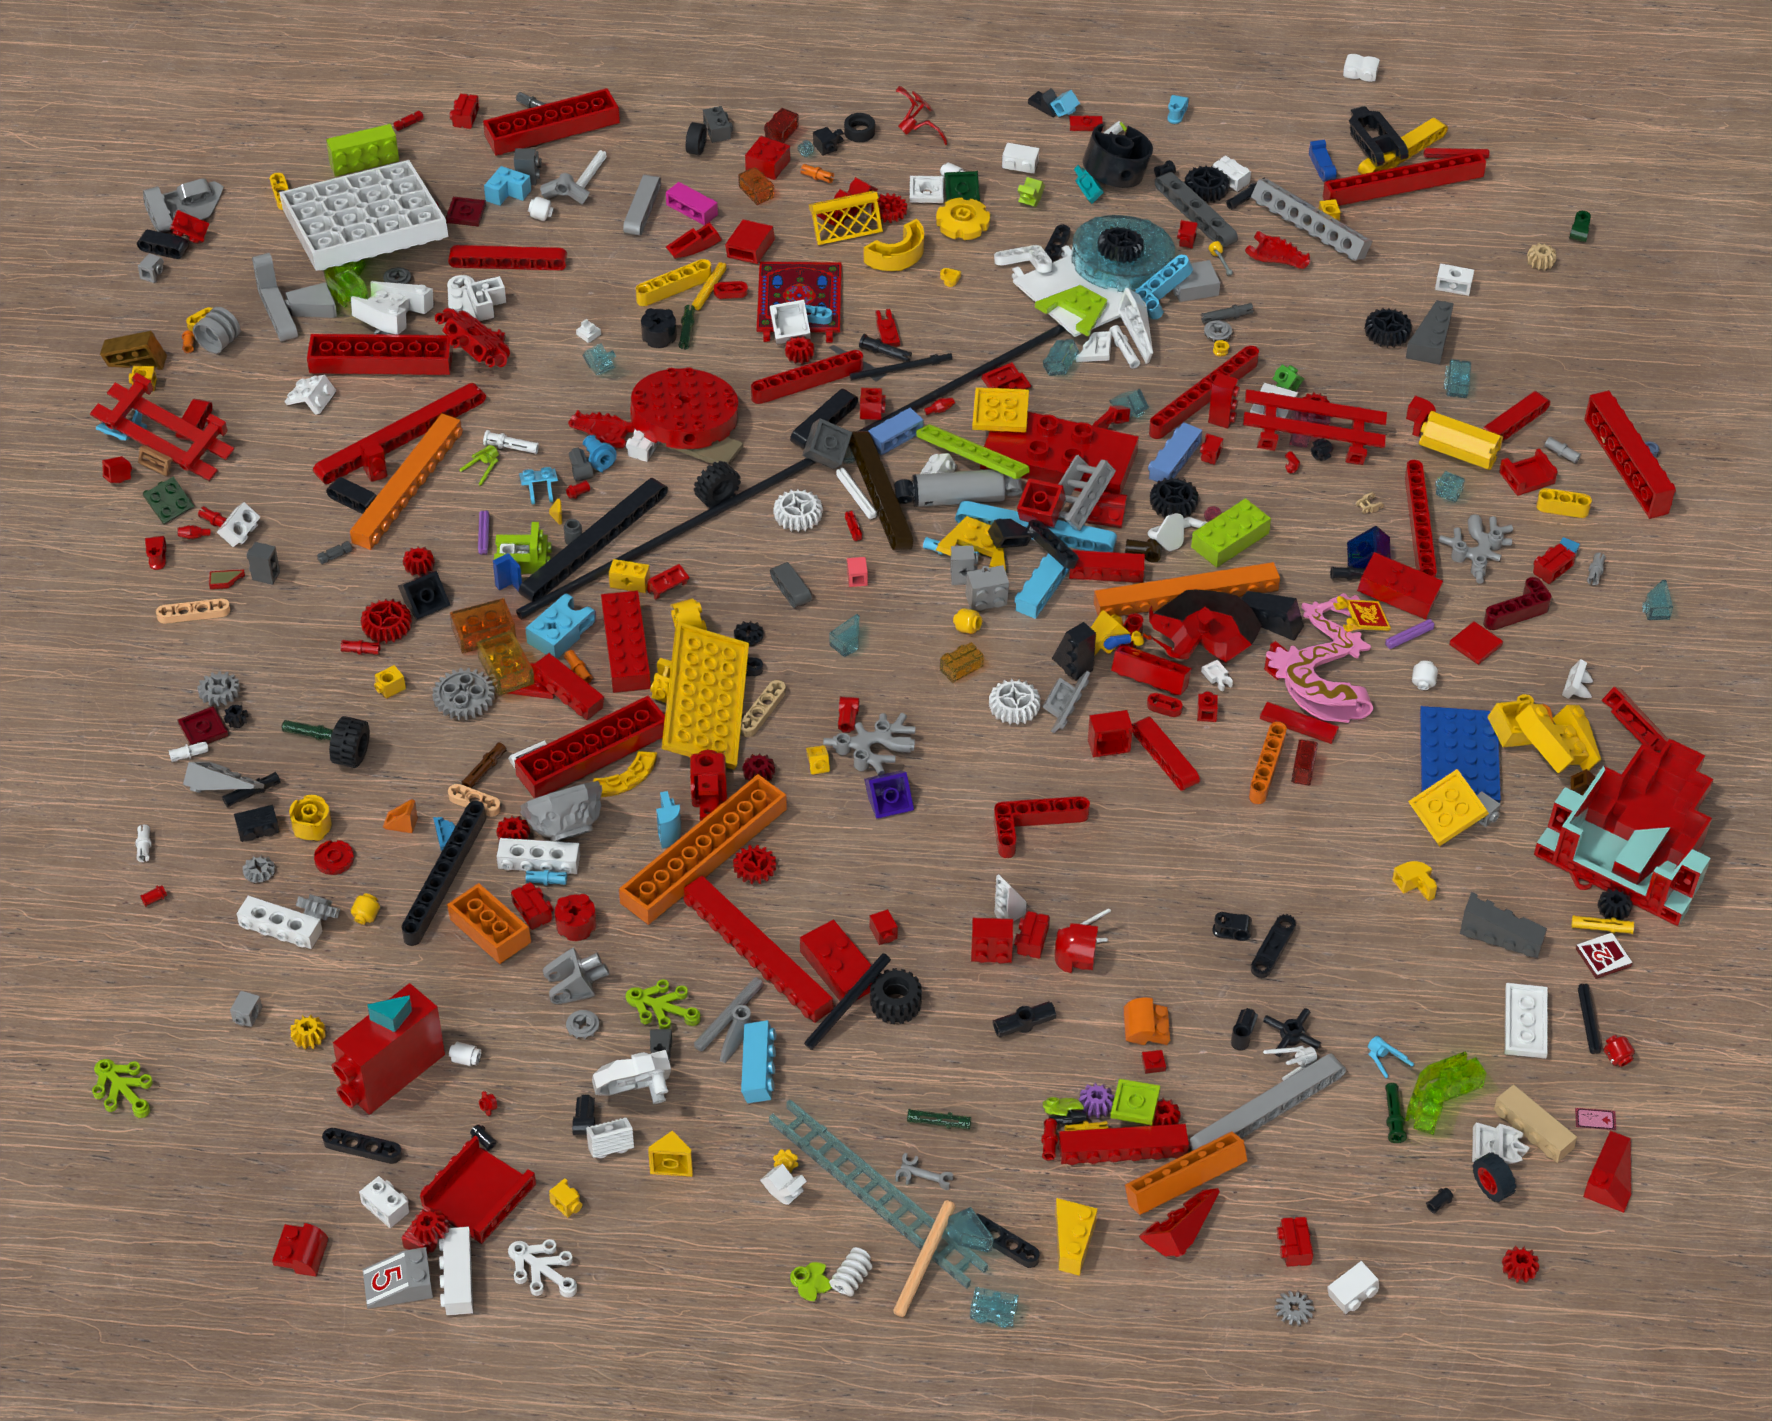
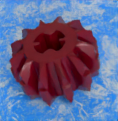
(758, 765)

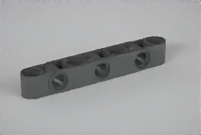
(1196, 209)

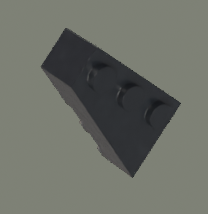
(1276, 613)
(1076, 651)

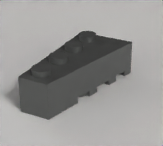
(1430, 337)
(1501, 927)

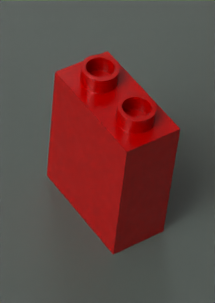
(380, 1062)

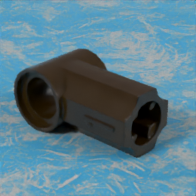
(1151, 549)

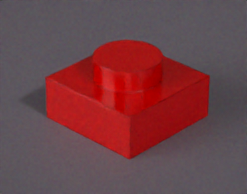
(1153, 1061)

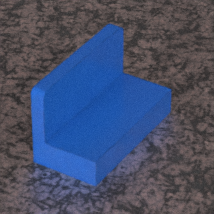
(506, 572)

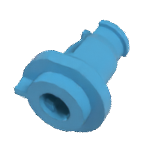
(601, 454)

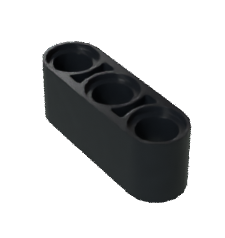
(162, 244)
(350, 494)

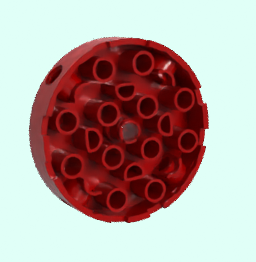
(684, 408)

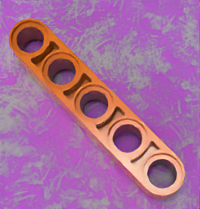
(1267, 763)

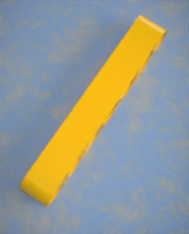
(1415, 141)

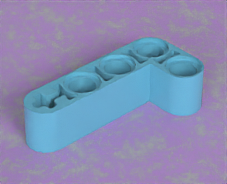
(1163, 283)

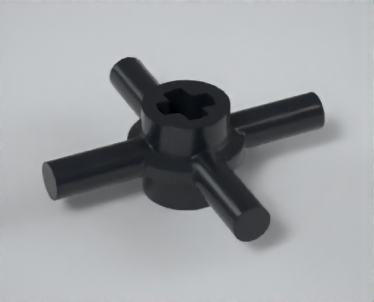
(1292, 1031)

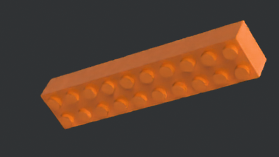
(702, 848)

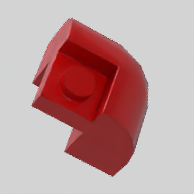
(1076, 947)

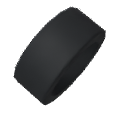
(859, 135)
(696, 138)

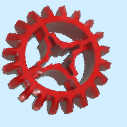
(386, 621)

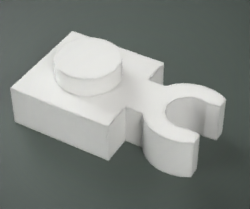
(1217, 673)

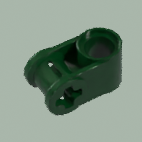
(1581, 226)

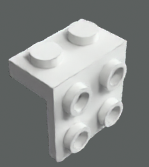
(314, 391)

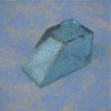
(1133, 400)
(1658, 603)
(846, 636)
(969, 1231)

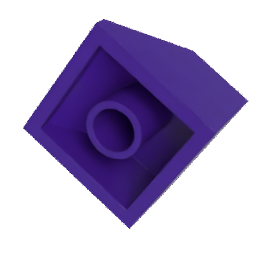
(889, 794)

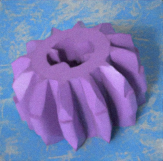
(1096, 1100)

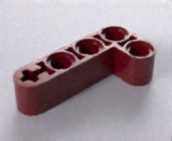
(1531, 604)

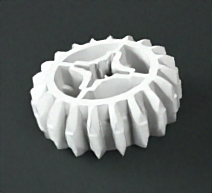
(798, 510)
(1014, 702)

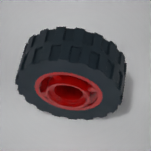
(1494, 1177)

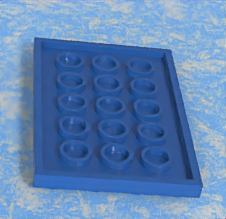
(1462, 742)

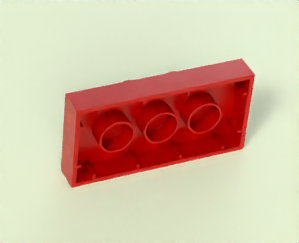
(1054, 442)

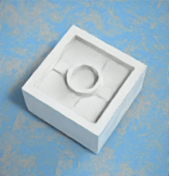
(789, 321)

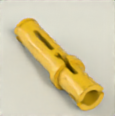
(1602, 924)

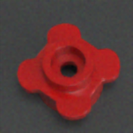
(487, 1103)

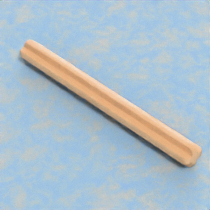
(924, 1259)

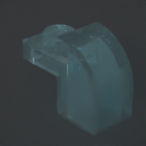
(598, 359)

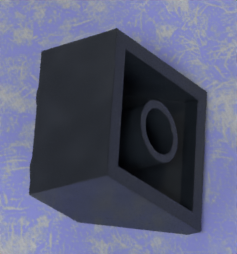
(424, 595)

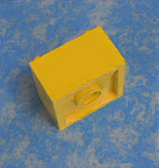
(1505, 725)

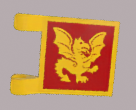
(1364, 614)

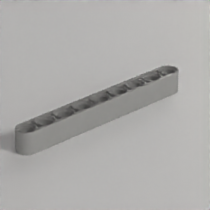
(1274, 1101)

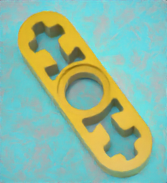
(276, 187)

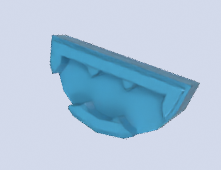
(444, 830)

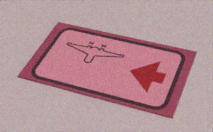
(1595, 1118)

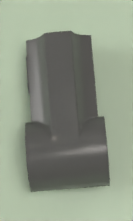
(580, 466)

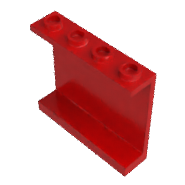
(477, 1190)

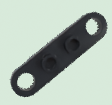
(1273, 946)

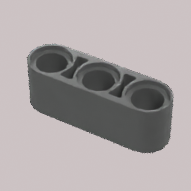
(790, 585)

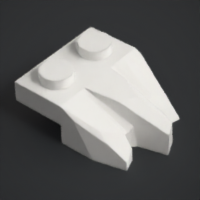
(1500, 1140)

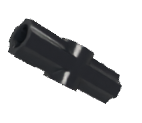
(1024, 1019)

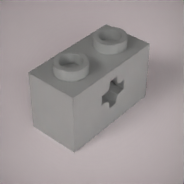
(962, 561)

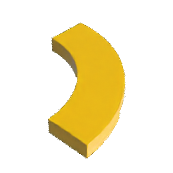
(631, 778)

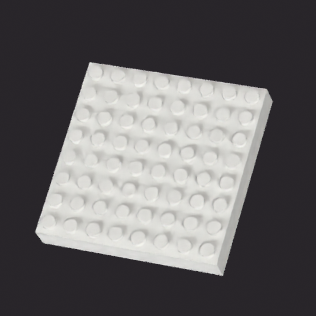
(363, 215)

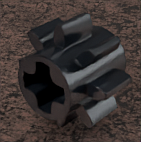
(1321, 449)
(235, 716)

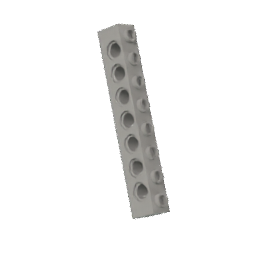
(1360, 243)

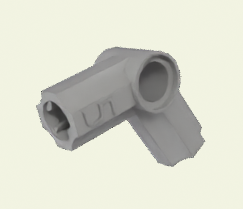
(564, 186)

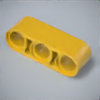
(1563, 503)

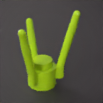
(487, 455)

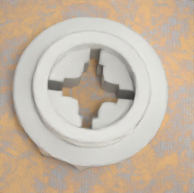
(458, 281)

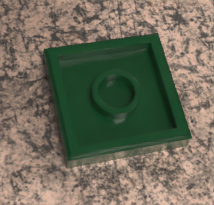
(962, 185)

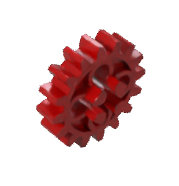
(891, 207)

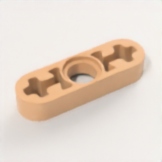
(469, 793)

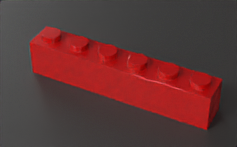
(1123, 1144)

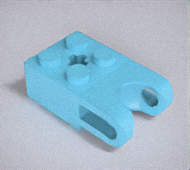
(559, 626)

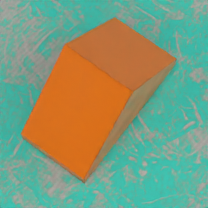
(402, 818)

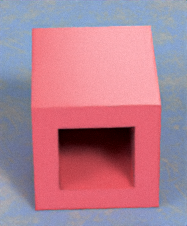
(857, 572)

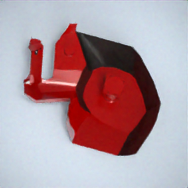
(1206, 619)

